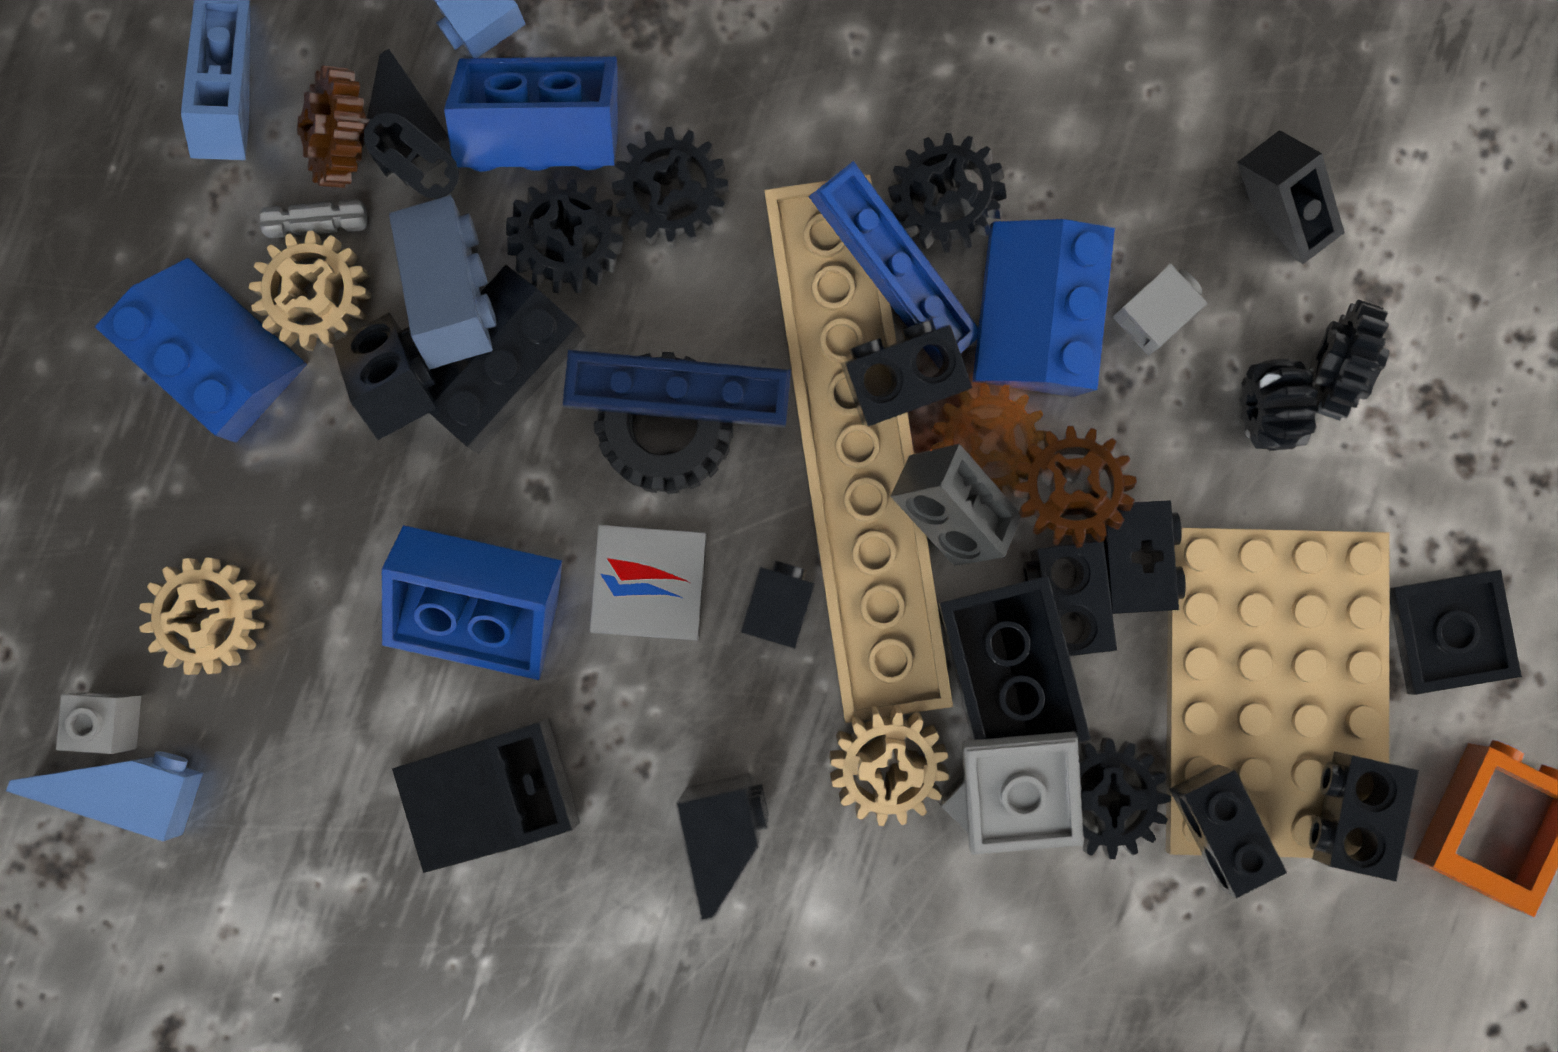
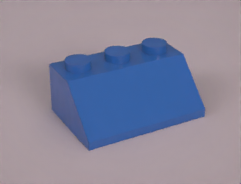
(533, 112)
(1044, 305)
(202, 348)
(469, 602)

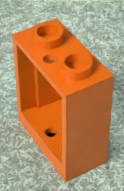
(1456, 811)

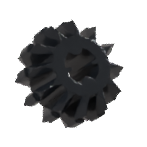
(1279, 404)

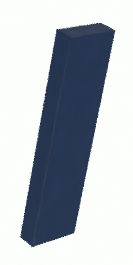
(676, 388)

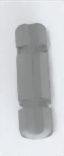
(316, 217)

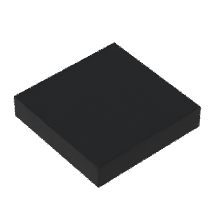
(1454, 632)

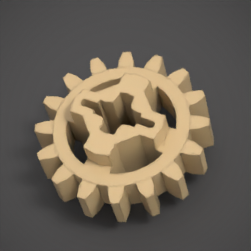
(293, 301)
(194, 596)
(909, 771)

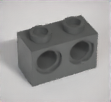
(956, 505)

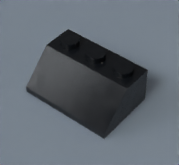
(528, 344)
(1013, 662)
(721, 835)

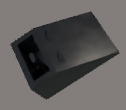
(486, 797)

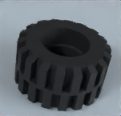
(662, 472)

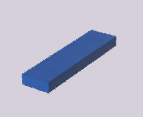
(891, 257)

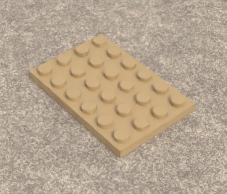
(1277, 670)

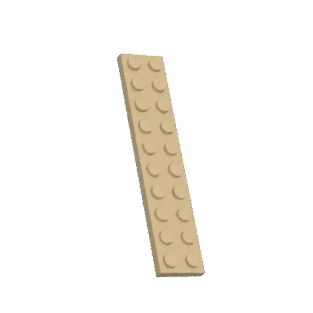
(868, 547)

